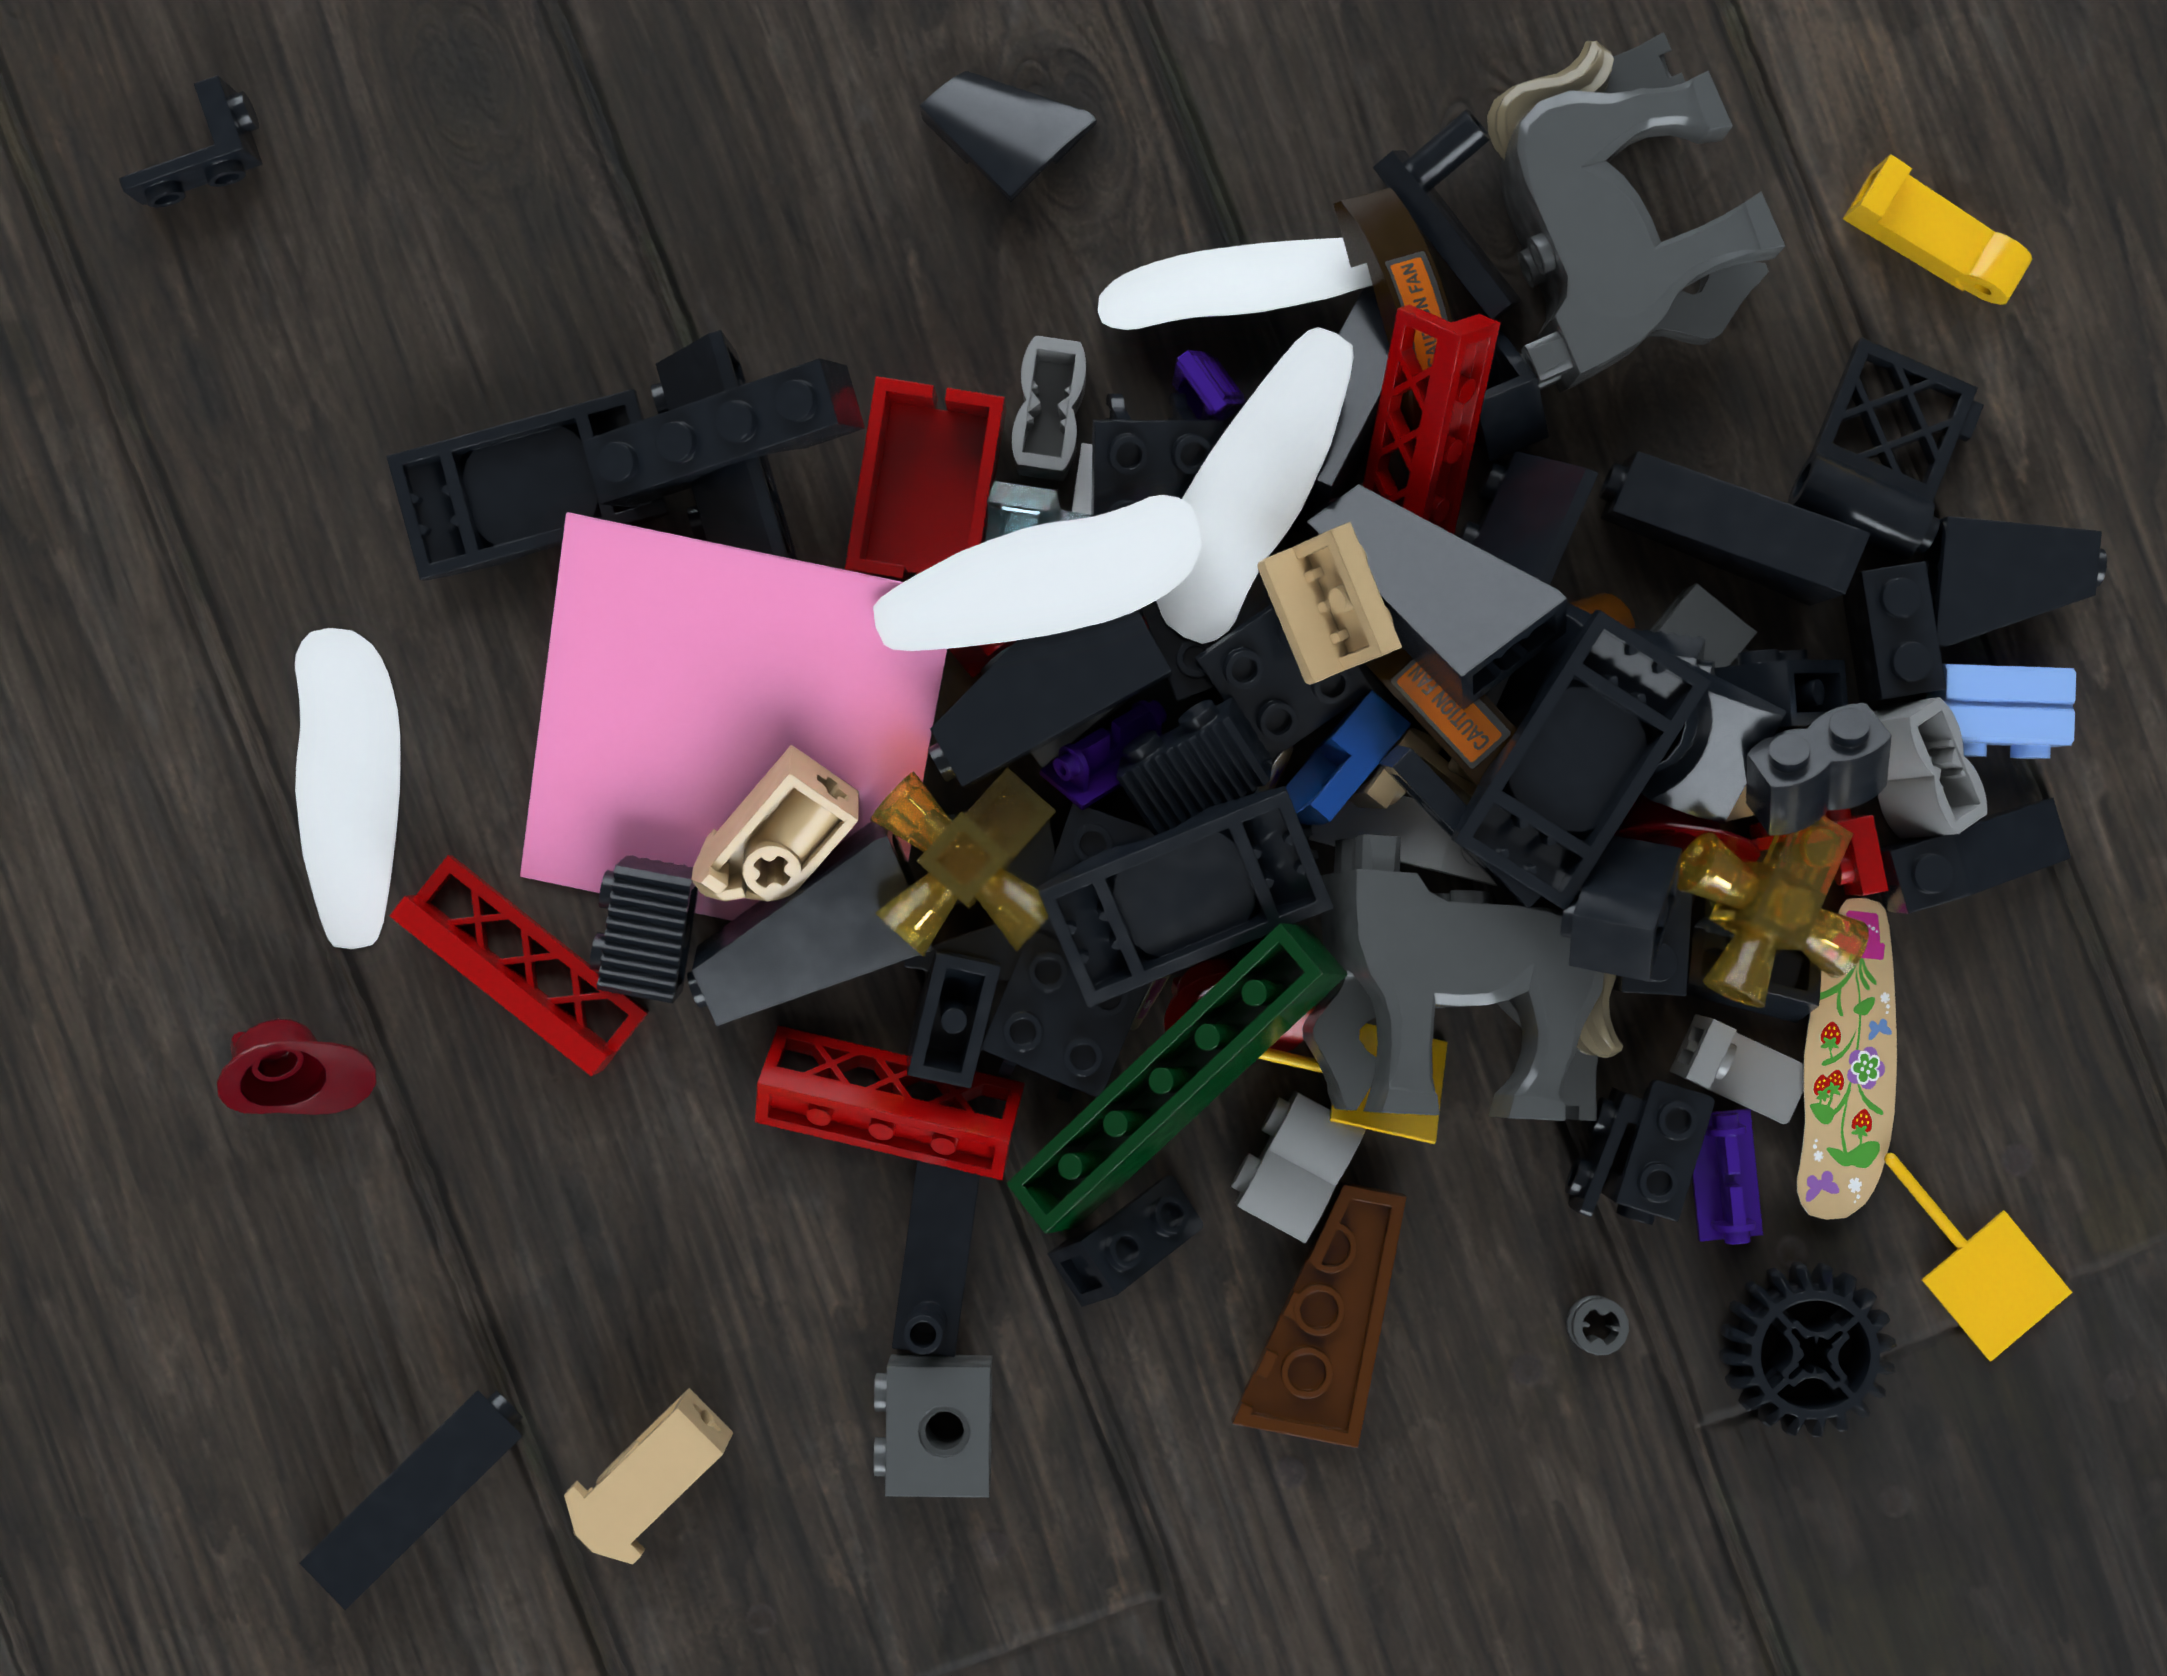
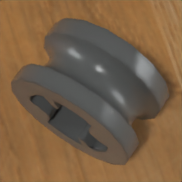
(1591, 1343)

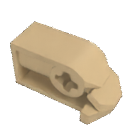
(777, 832)
(647, 1478)

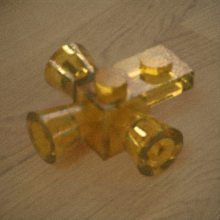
(965, 859)
(1774, 907)

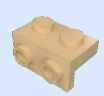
(1329, 604)

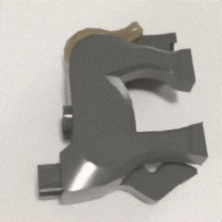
(1588, 229)
(1448, 951)

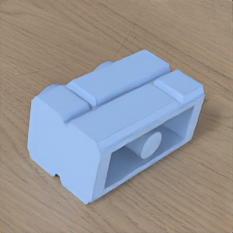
(2011, 707)

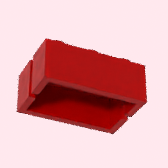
(923, 477)

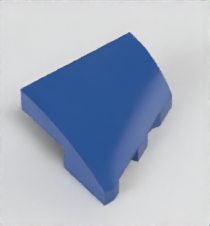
(1345, 759)

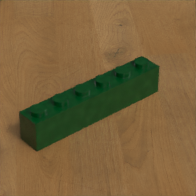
(1177, 1077)

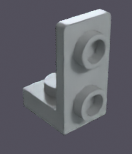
(1740, 1069)

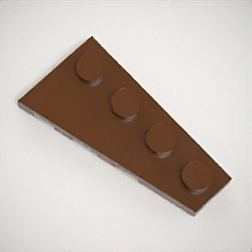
(1327, 1336)

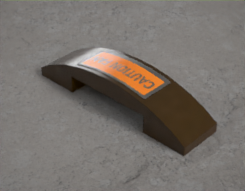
(1400, 267)
(1467, 735)

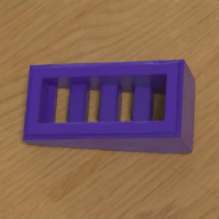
(1207, 386)

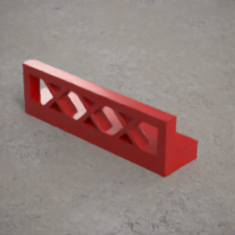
(1449, 416)
(505, 984)
(884, 1113)

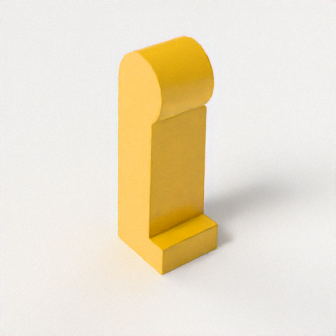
(1937, 233)

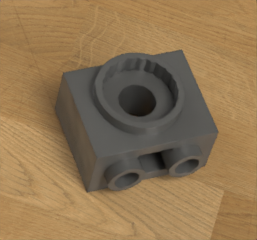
(911, 1454)

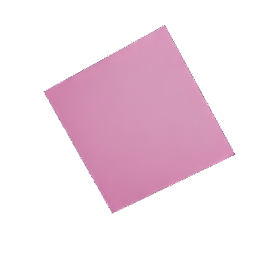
(688, 679)

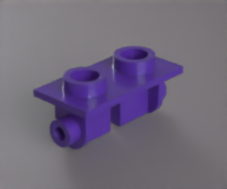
(1090, 766)
(1727, 1180)

